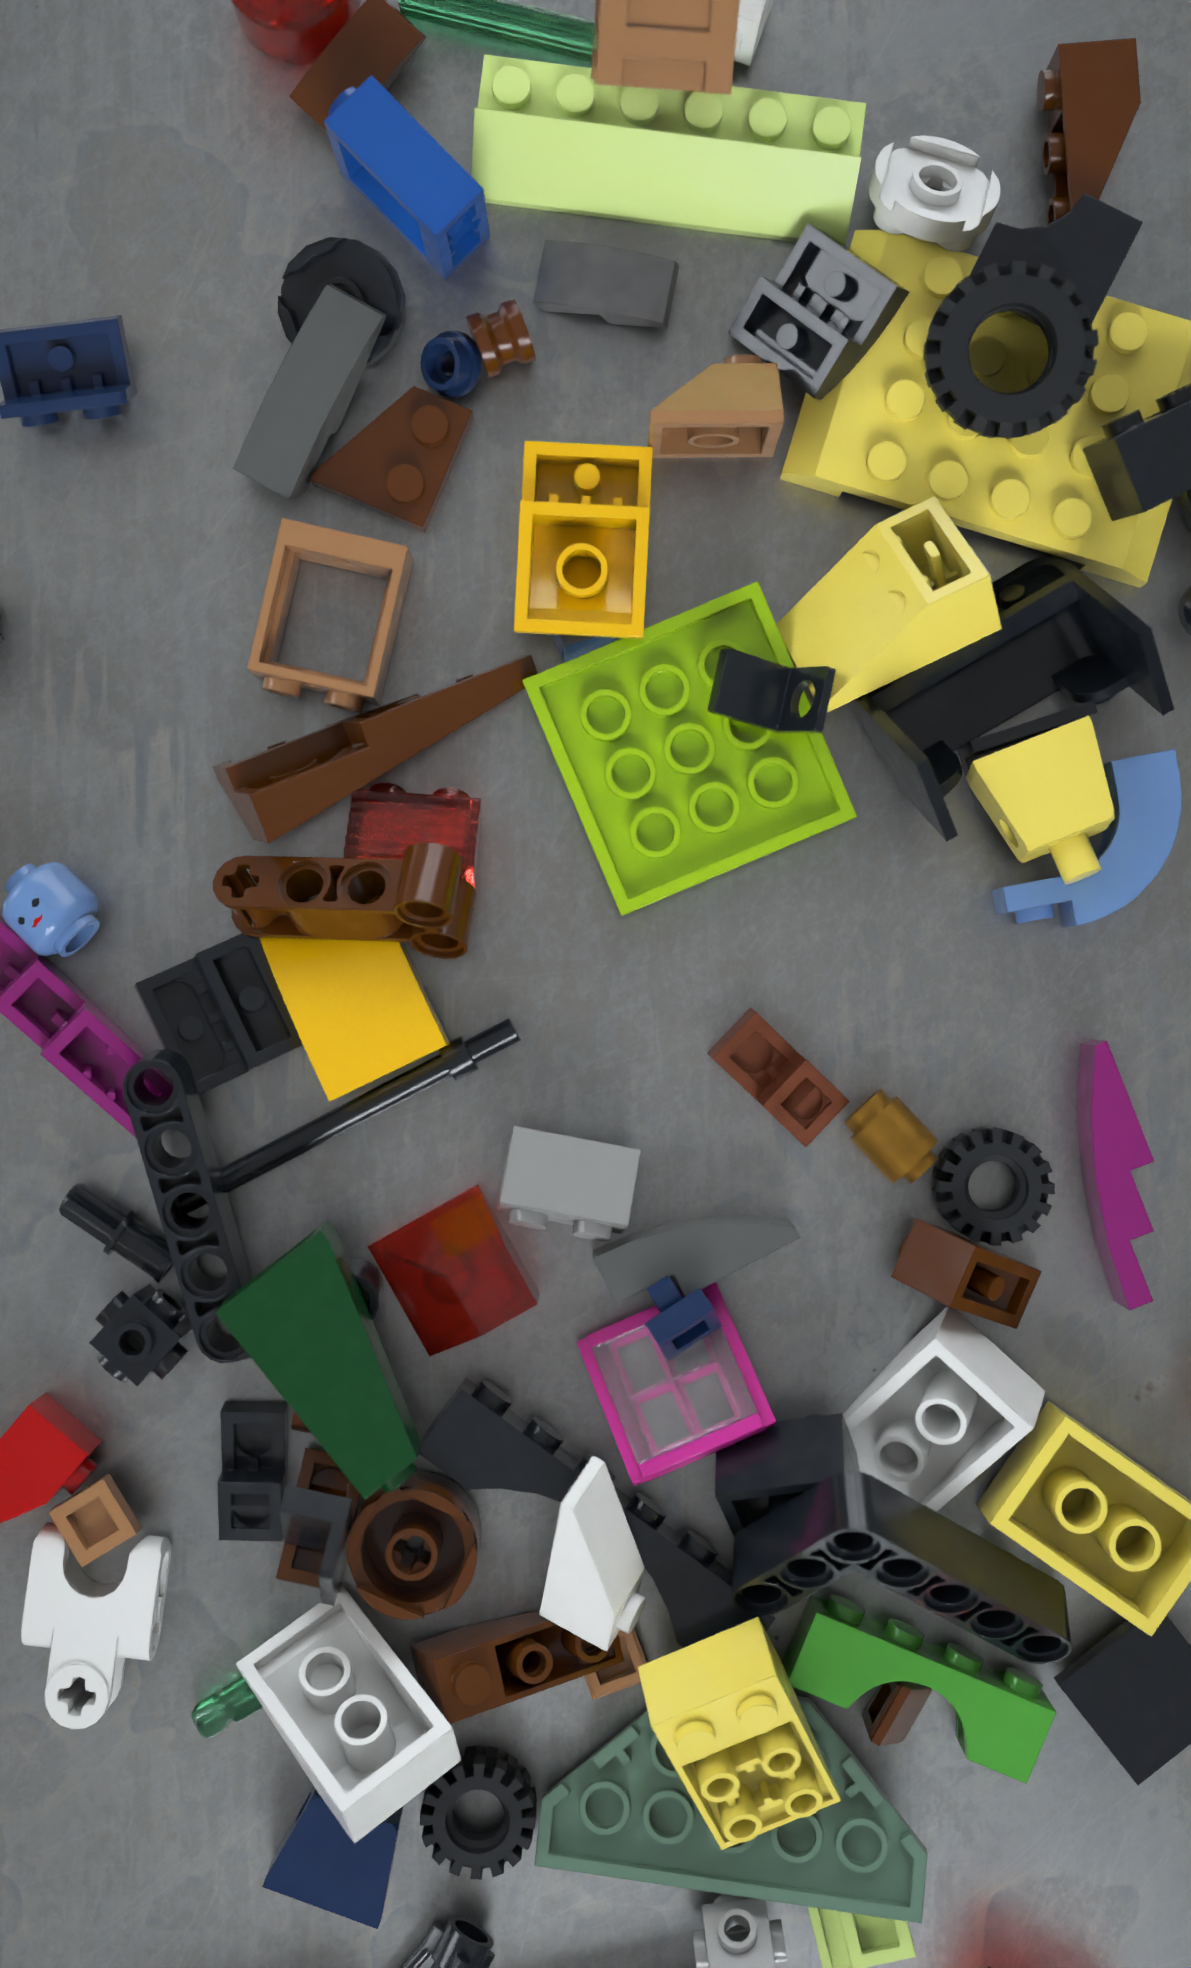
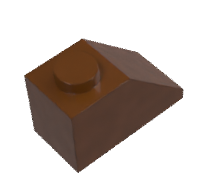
(965, 1274)

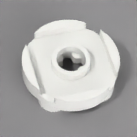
(944, 216)

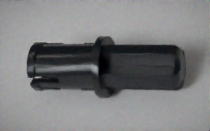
(117, 1230)

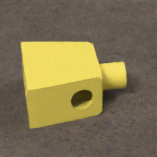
(1048, 797)

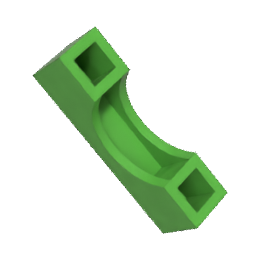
(845, 1654)

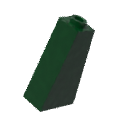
(324, 1357)

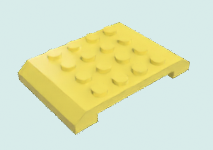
(895, 445)

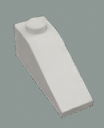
(593, 1563)

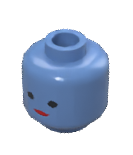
(50, 909)

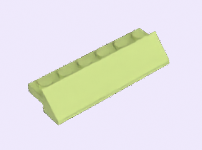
(665, 155)

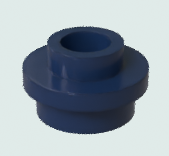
(451, 363)

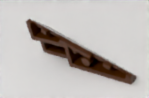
(319, 769)

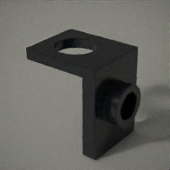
(769, 693)

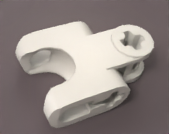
(92, 1623)

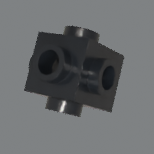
(157, 1318)

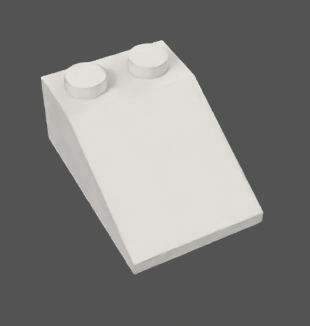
(942, 1411)
(350, 1713)

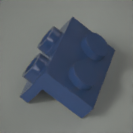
(64, 370)

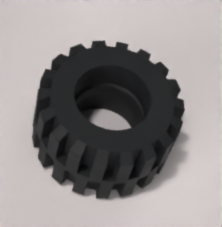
(1068, 337)

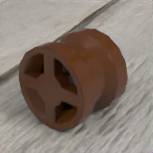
(501, 338)

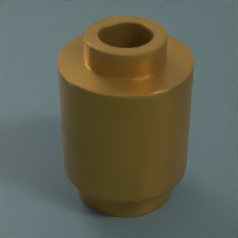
(892, 1137)

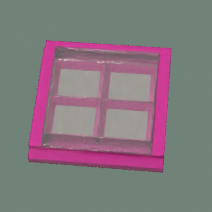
(675, 1408)

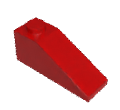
(43, 1455)

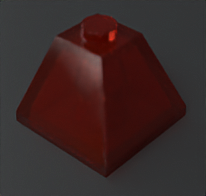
(455, 1272)

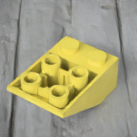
(893, 604)
(737, 1733)

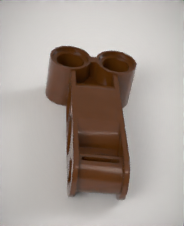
(418, 902)

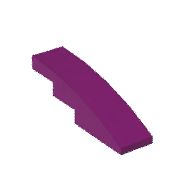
(70, 1028)
(1109, 1149)

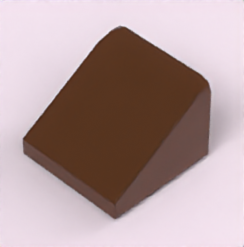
(894, 1711)

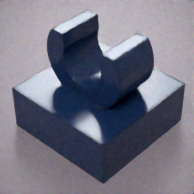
(681, 1319)

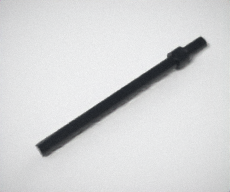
(454, 1060)

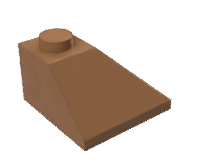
(721, 413)

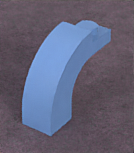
(1130, 850)

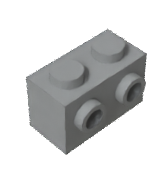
(568, 1183)

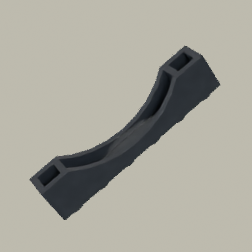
(494, 1448)

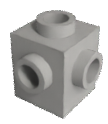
(738, 1935)

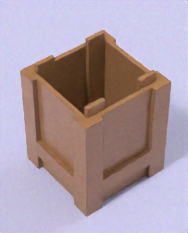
(665, 44)

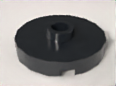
(354, 270)

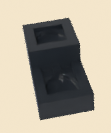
(252, 1470)

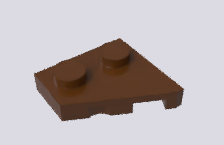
(400, 458)

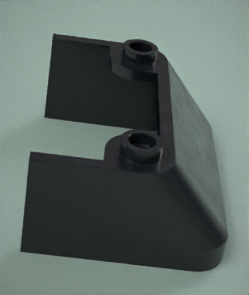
(1053, 637)

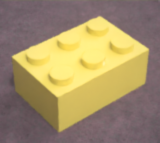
(1094, 1518)

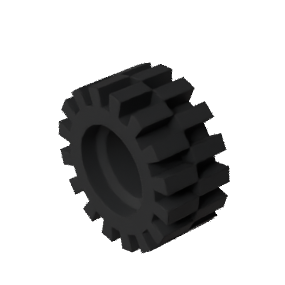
(1030, 1191)
(487, 1848)

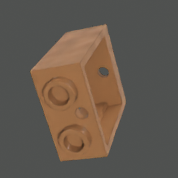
(340, 550)

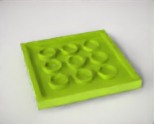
(662, 779)

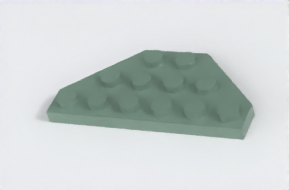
(636, 1821)

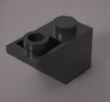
(1144, 458)

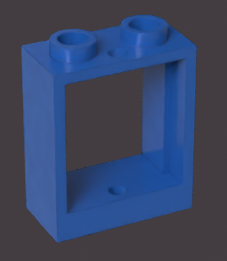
(407, 176)

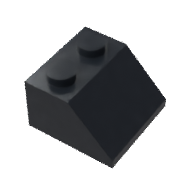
(780, 1465)

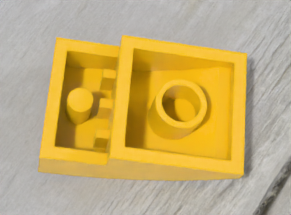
(583, 540)
(354, 1007)

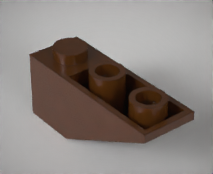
(1090, 108)
(502, 1663)

